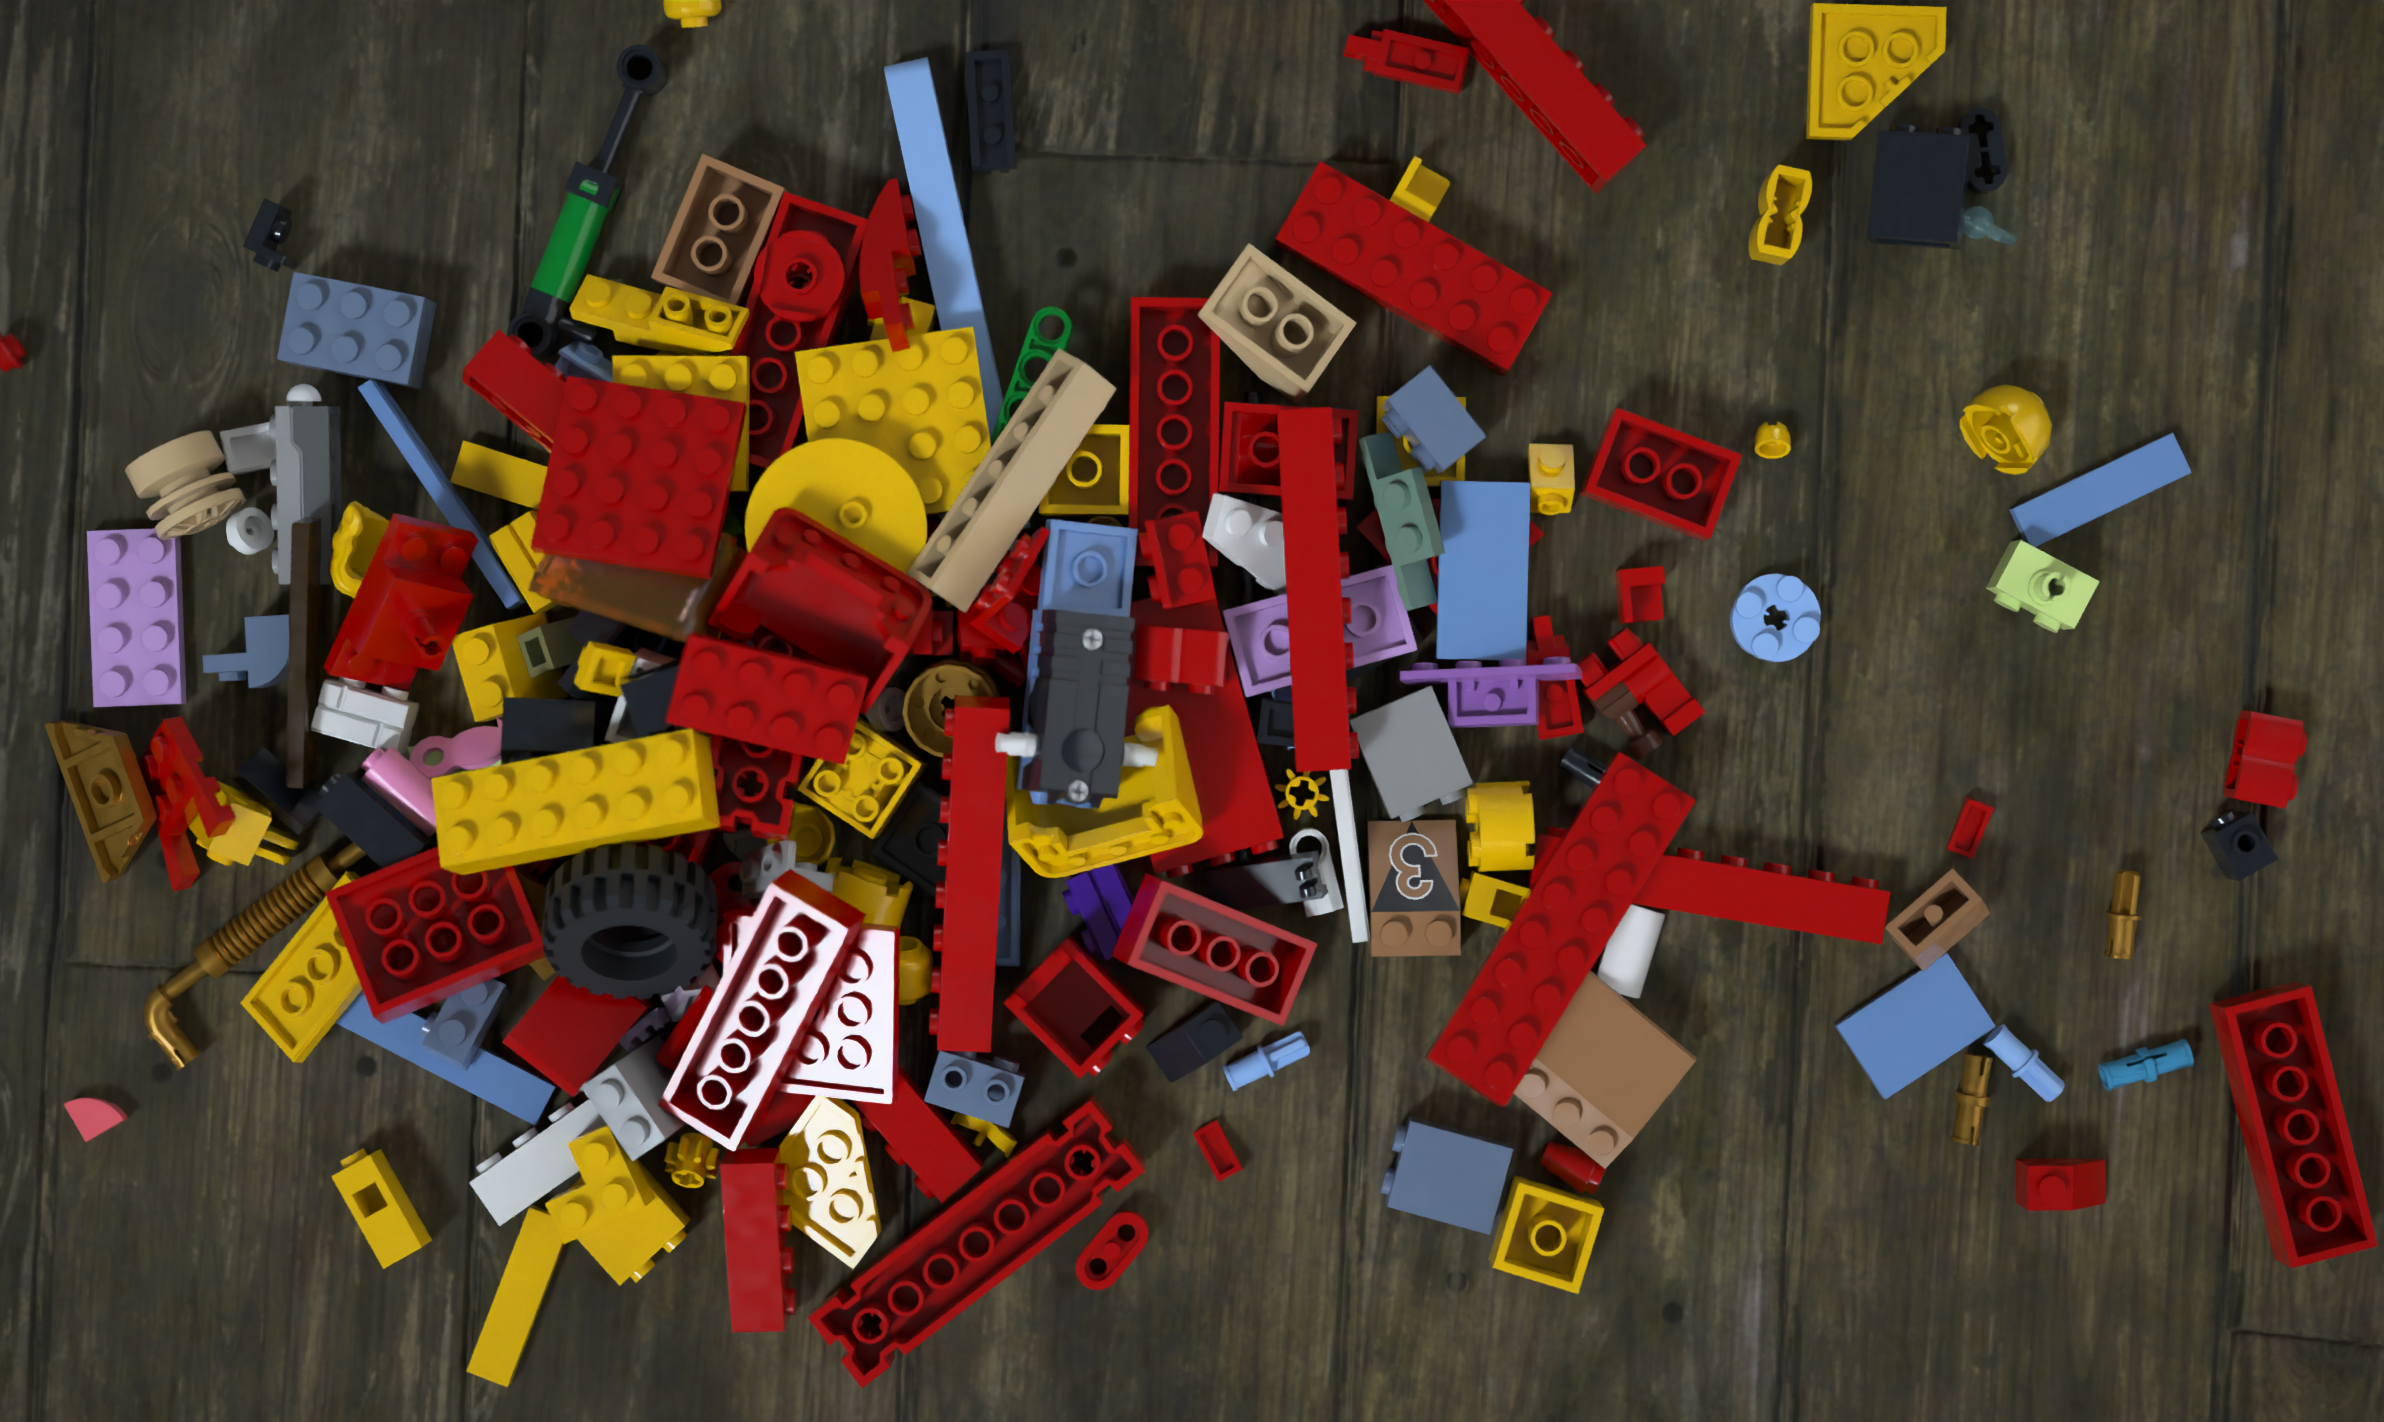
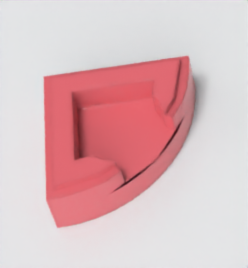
(94, 1116)

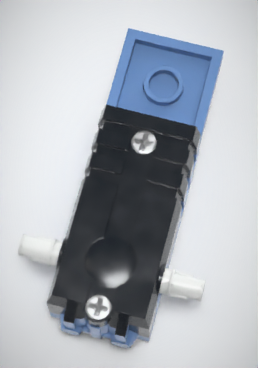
(1079, 670)

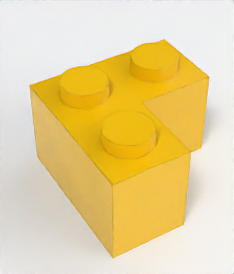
(610, 1186)

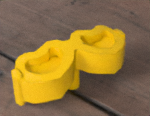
(996, 1133)

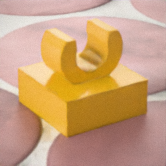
(603, 667)

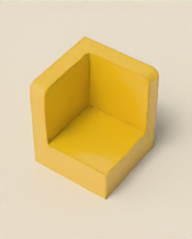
(1420, 190)

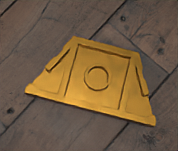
(105, 792)

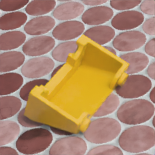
(1151, 815)

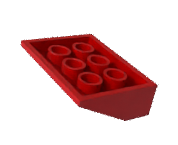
(433, 932)

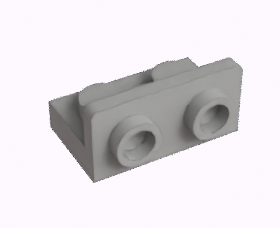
(770, 862)

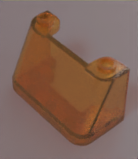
(640, 597)

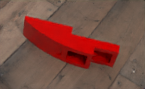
(887, 261)

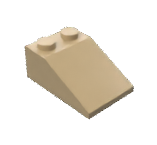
(1275, 323)

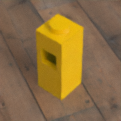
(1490, 898)
(380, 1206)

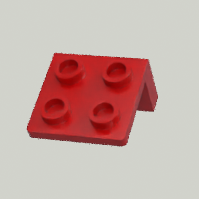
(1009, 603)

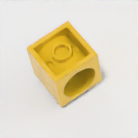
(870, 782)

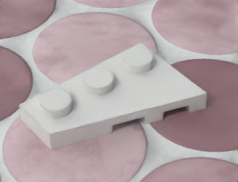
(1249, 538)

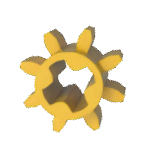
(1307, 803)
(692, 1160)

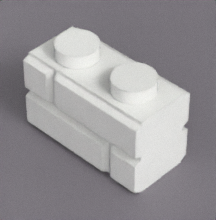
(365, 715)

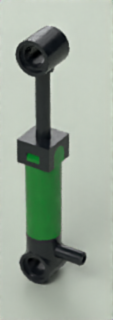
(577, 229)

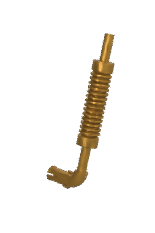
(240, 939)

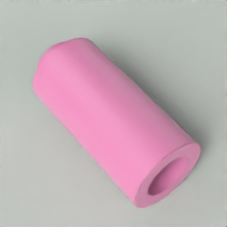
(402, 787)

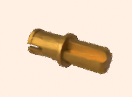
(2123, 915)

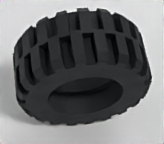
(630, 921)

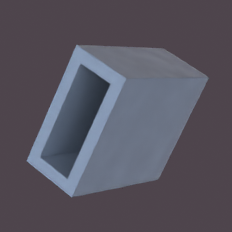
(1446, 1174)

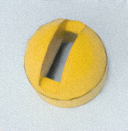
(1772, 441)

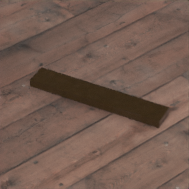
(303, 651)

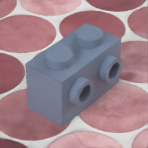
(464, 1023)
(976, 1086)

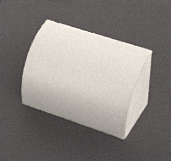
(1630, 951)

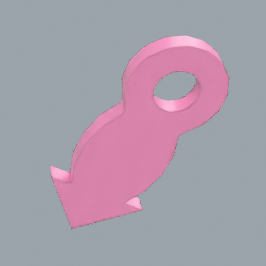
(466, 751)

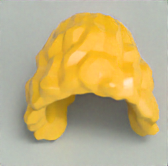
(355, 546)

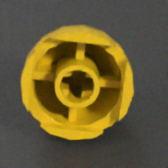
(2008, 426)

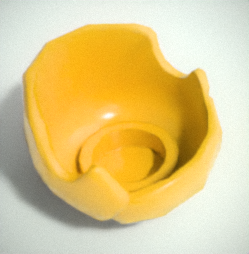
(812, 833)

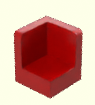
(1639, 594)

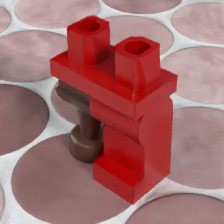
(1634, 680)

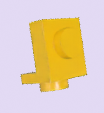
(1551, 478)

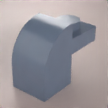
(265, 657)

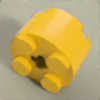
(1501, 826)
(871, 890)

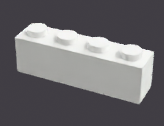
(536, 1165)

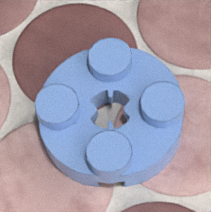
(1765, 641)

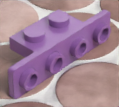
(1492, 694)

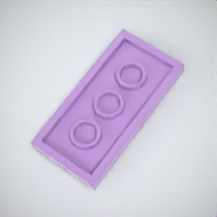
(136, 618)
(1261, 635)

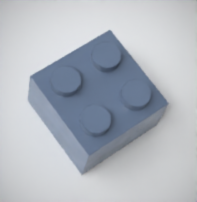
(1431, 422)

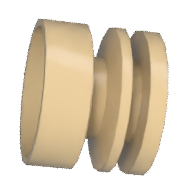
(188, 491)

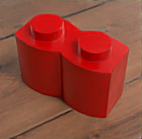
(1181, 657)
(2264, 759)

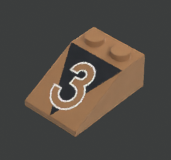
(1413, 888)

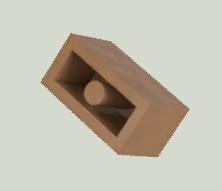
(1937, 919)

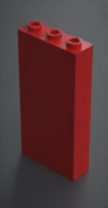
(1220, 749)

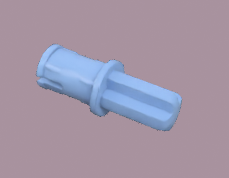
(1266, 1060)
(2024, 1063)

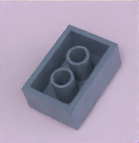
(356, 330)

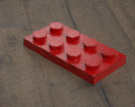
(766, 698)

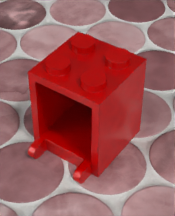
(1066, 998)

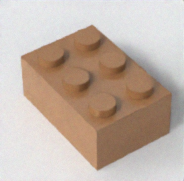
(719, 233)

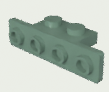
(1405, 518)

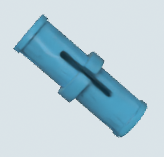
(2146, 1064)

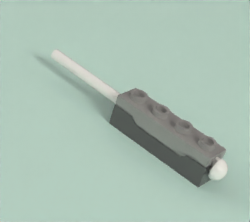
(305, 474)

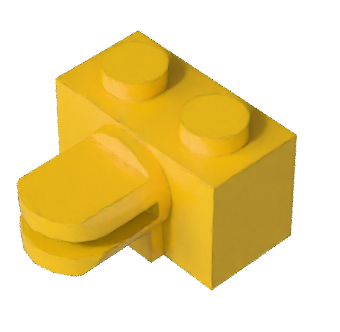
(245, 833)

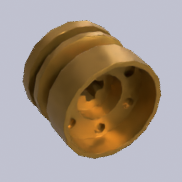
(926, 703)

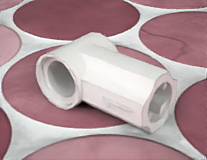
(1332, 900)

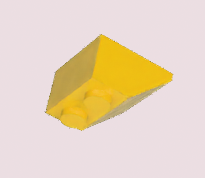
(496, 667)

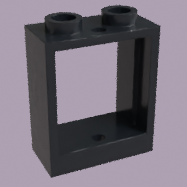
(371, 820)

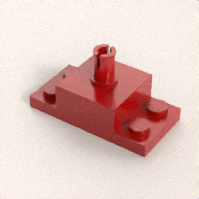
(405, 604)

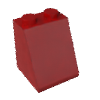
(574, 1032)

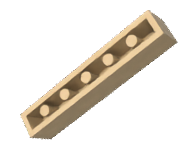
(1012, 480)

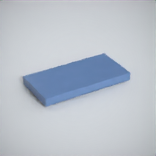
(1483, 570)

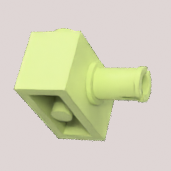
(2041, 586)

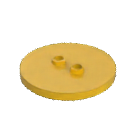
(849, 491)

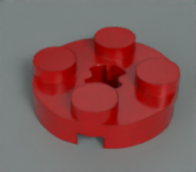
(785, 255)

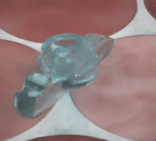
(1980, 223)

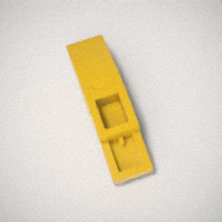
(656, 321)

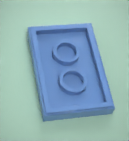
(1914, 1026)

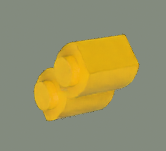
(1780, 203)

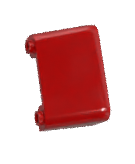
(825, 599)

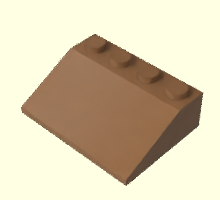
(1603, 1071)

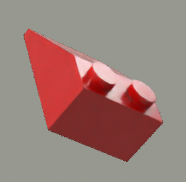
(1252, 450)

